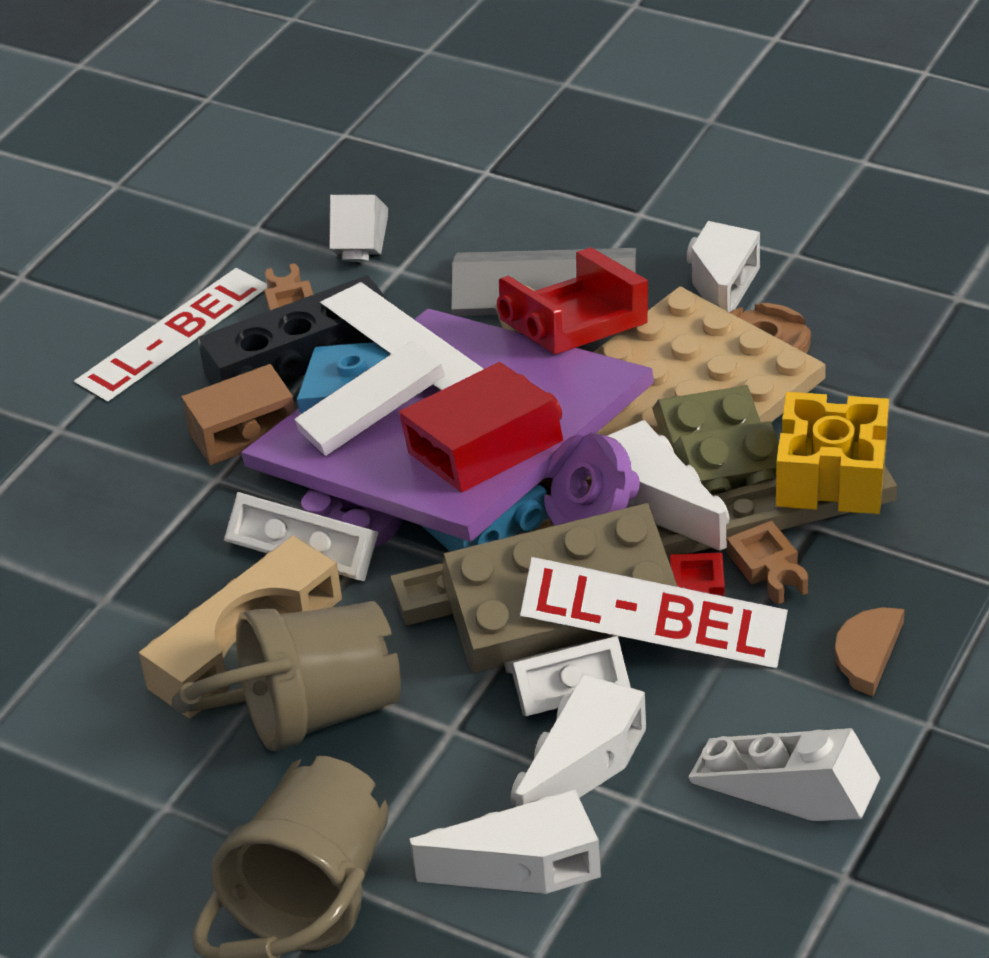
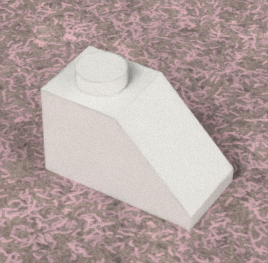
(357, 226)
(724, 263)

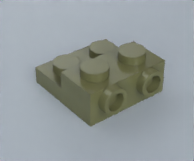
(720, 437)

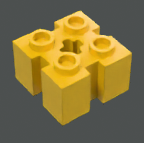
(832, 452)

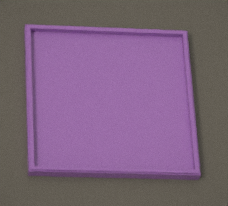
(382, 474)

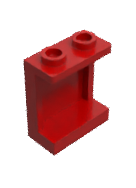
(580, 310)

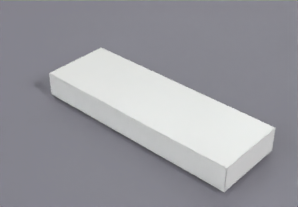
(369, 397)
(268, 524)

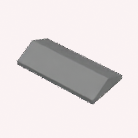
(478, 274)

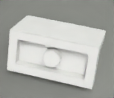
(549, 675)

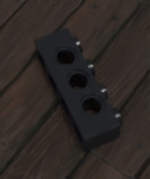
(280, 337)

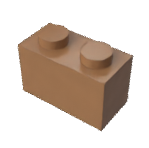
(236, 412)

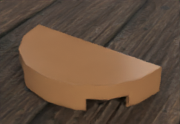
(866, 645)

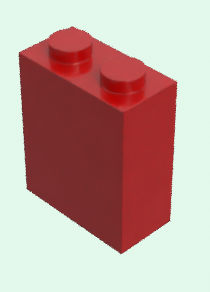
(481, 426)

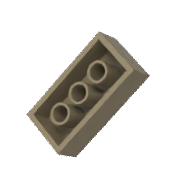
(490, 581)

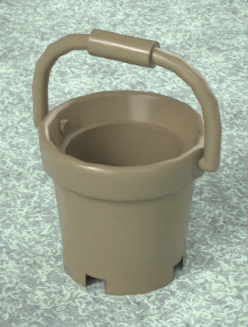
(304, 671)
(297, 863)

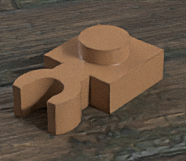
(285, 289)
(768, 556)

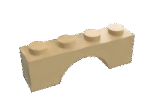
(286, 580)

